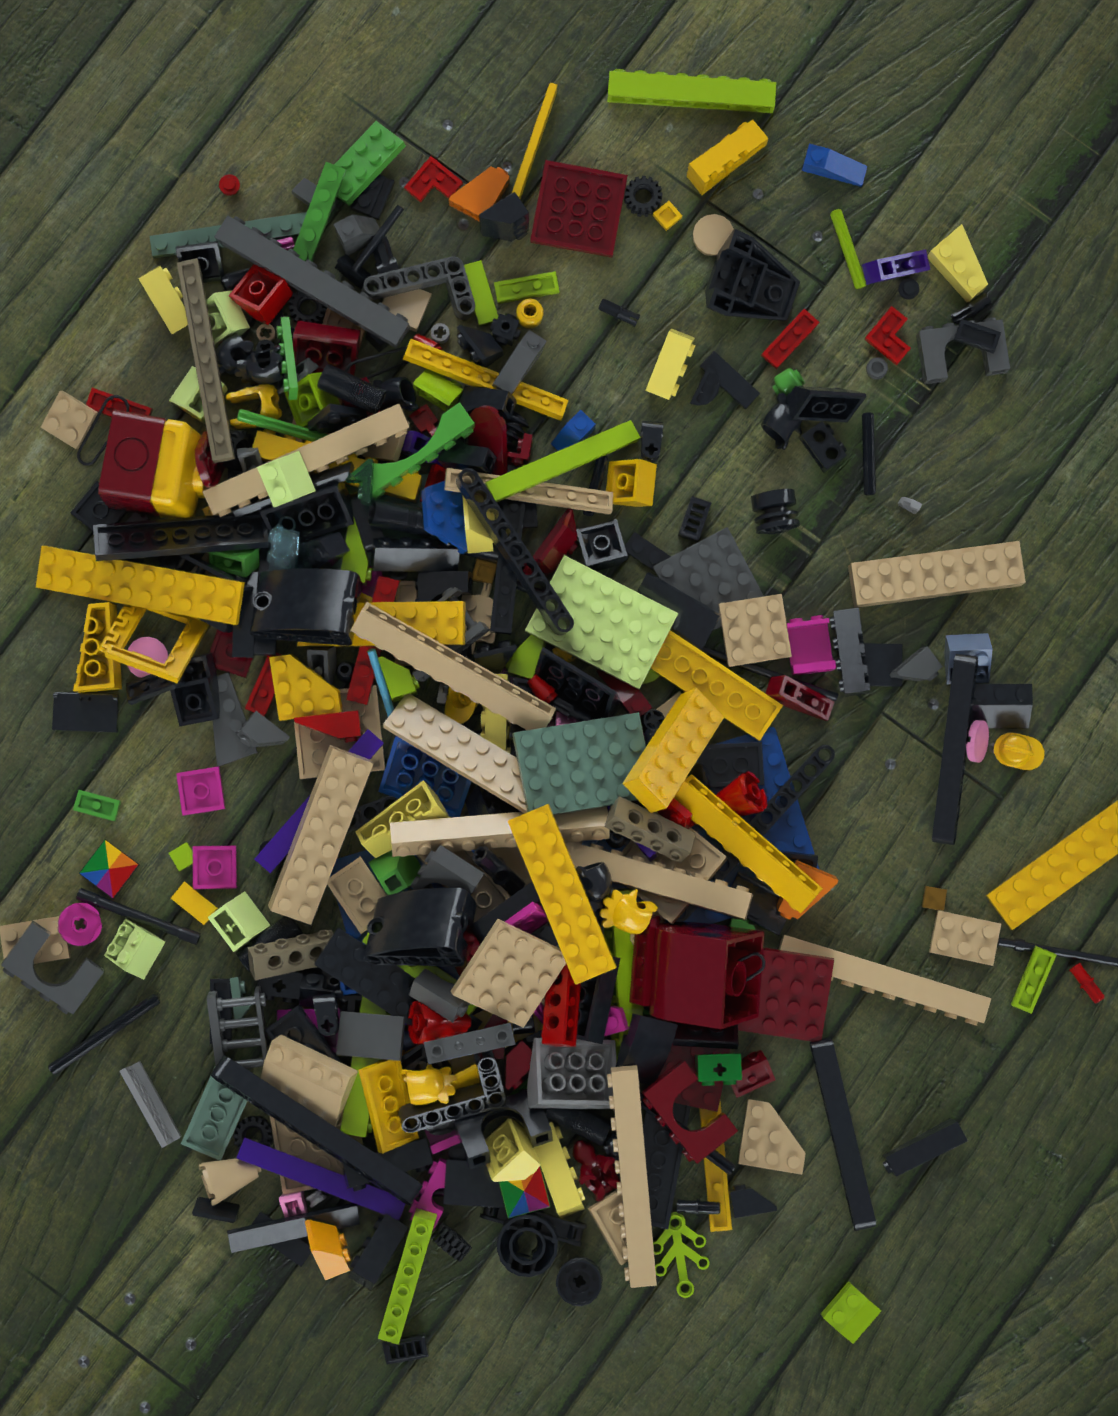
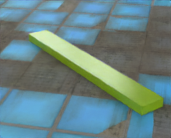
(562, 461)

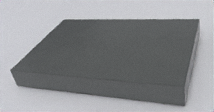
(370, 1035)

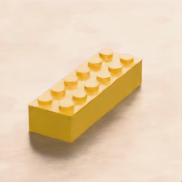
(673, 750)

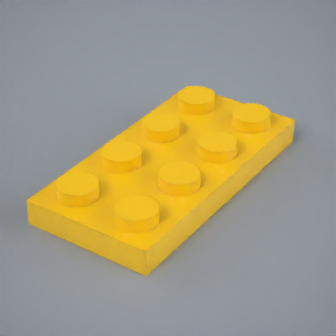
(385, 1095)

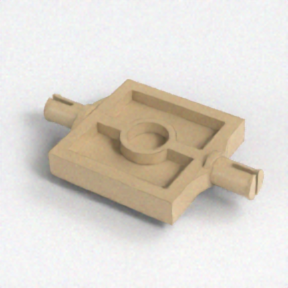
(480, 609)

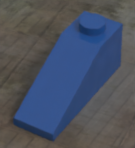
(833, 165)

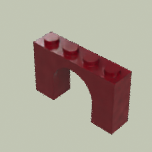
(661, 1097)

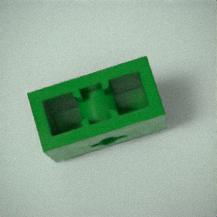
(731, 1068)

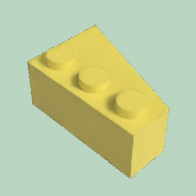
(959, 264)
(165, 298)
(671, 364)

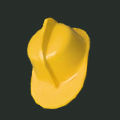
(459, 706)
(1019, 751)

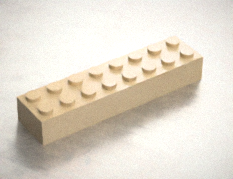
(936, 574)
(320, 834)

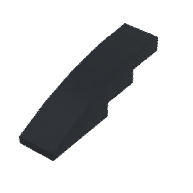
(242, 640)

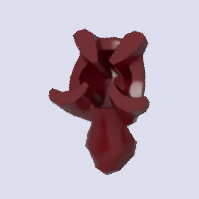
(596, 1170)

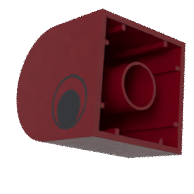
(699, 967)

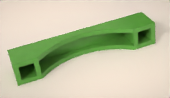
(452, 426)

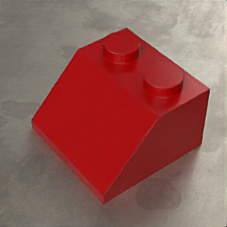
(261, 294)

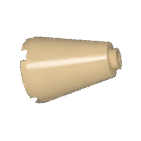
(226, 1177)

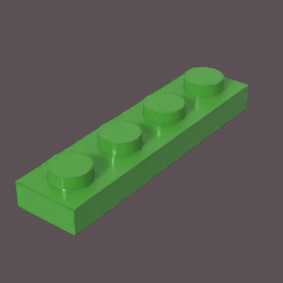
(288, 365)

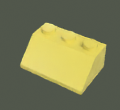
(476, 535)
(511, 1153)

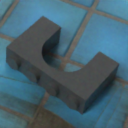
(932, 348)
(448, 870)
(66, 994)
(437, 995)

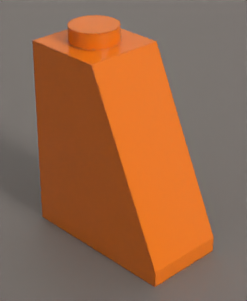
(481, 192)
(823, 879)

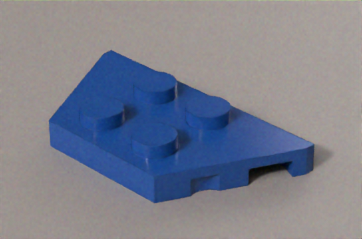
(444, 515)

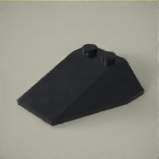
(750, 281)

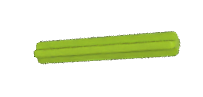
(848, 249)

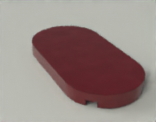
(490, 433)
(208, 470)

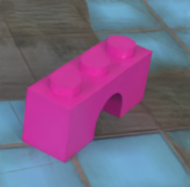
(435, 1182)

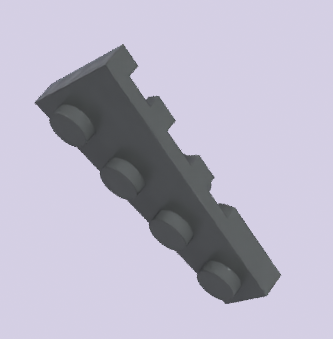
(231, 720)

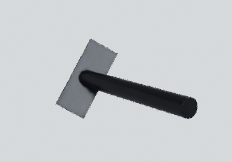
(353, 269)

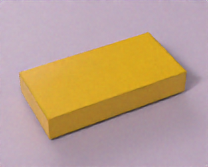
(194, 903)

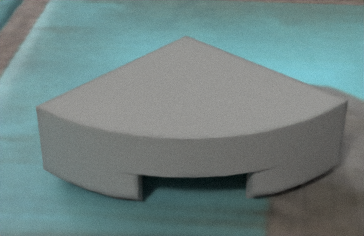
(909, 504)
(442, 694)

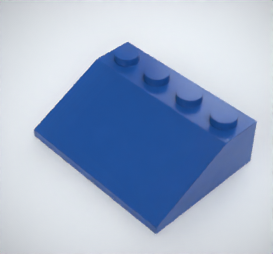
(410, 766)

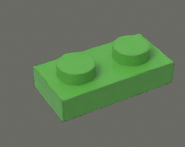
(97, 805)

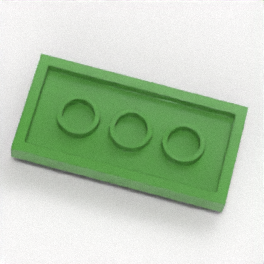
(367, 160)

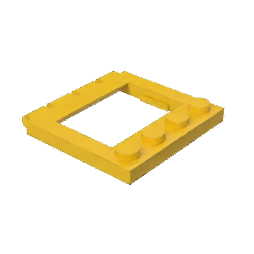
(179, 657)

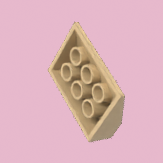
(309, 1077)

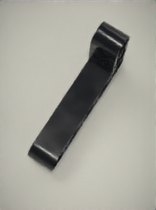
(465, 1101)

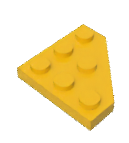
(301, 689)

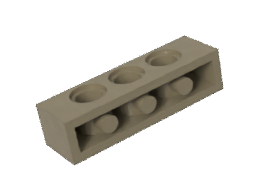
(650, 829)
(304, 957)

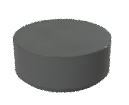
(876, 368)

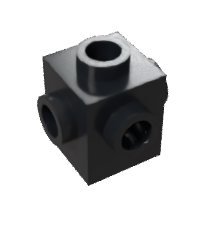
(502, 336)

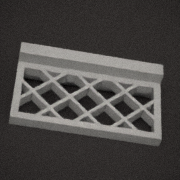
(150, 1104)

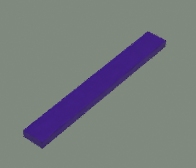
(280, 844)
(318, 1178)

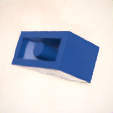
(574, 431)

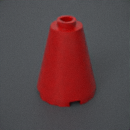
(744, 795)
(430, 1026)

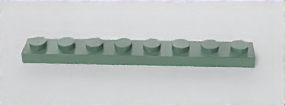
(274, 227)

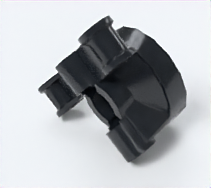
(548, 1231)

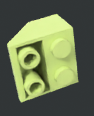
(188, 396)
(239, 921)
(134, 949)

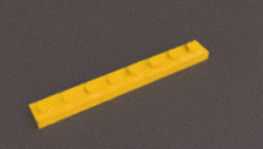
(479, 376)

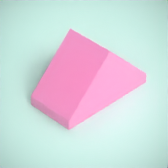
(293, 1204)

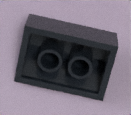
(505, 219)
(823, 403)
(1003, 705)

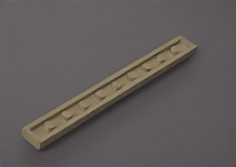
(205, 361)

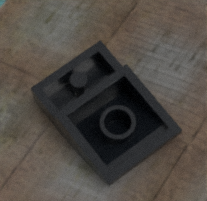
(199, 697)
(646, 1046)

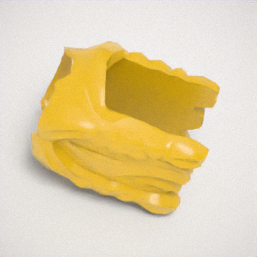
(269, 399)

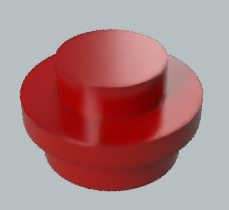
(229, 185)

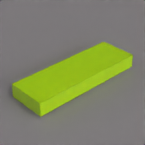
(526, 287)
(484, 303)
(1033, 979)

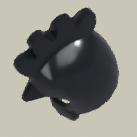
(232, 350)
(261, 367)
(398, 391)
(779, 423)
(597, 883)

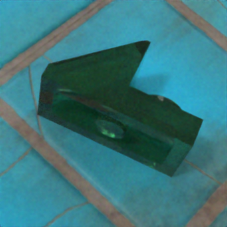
(364, 476)

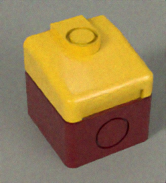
(151, 466)

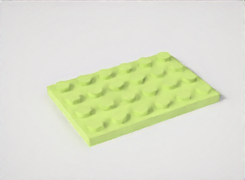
(612, 623)

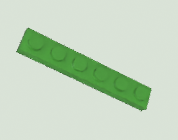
(319, 211)

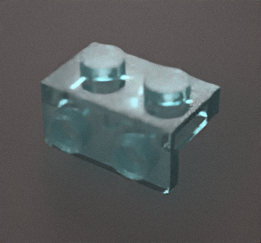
(283, 549)

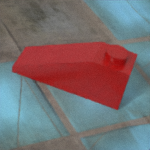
(338, 725)

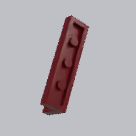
(642, 964)

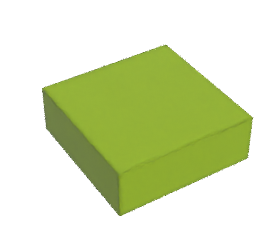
(182, 856)

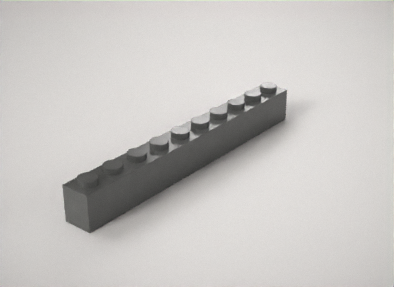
(313, 282)

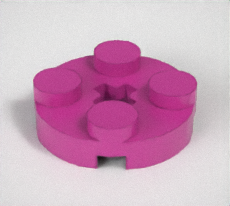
(91, 921)

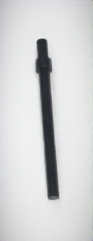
(1020, 945)

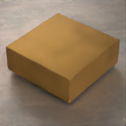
(484, 571)
(934, 898)

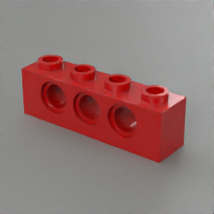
(561, 1011)

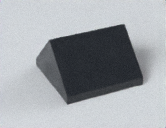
(209, 256)

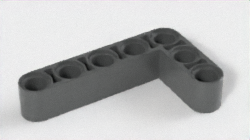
(424, 281)

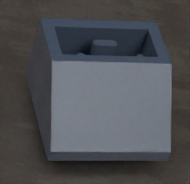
(973, 645)

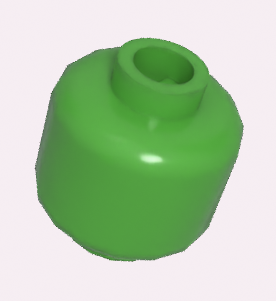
(787, 381)

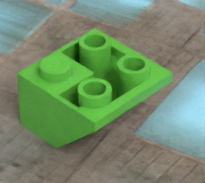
(395, 872)

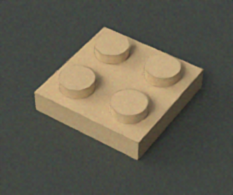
(69, 419)

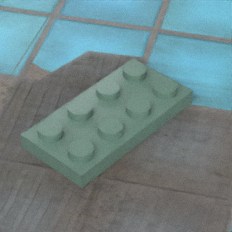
(214, 1120)

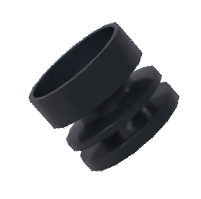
(775, 511)
(567, 1286)

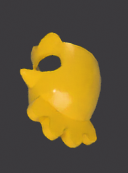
(626, 913)
(429, 1085)

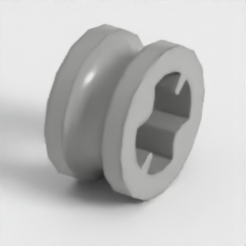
(435, 328)
(315, 1198)

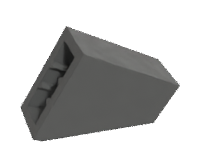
(355, 232)

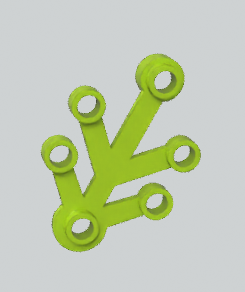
(680, 1249)

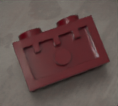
(524, 448)
(755, 1073)

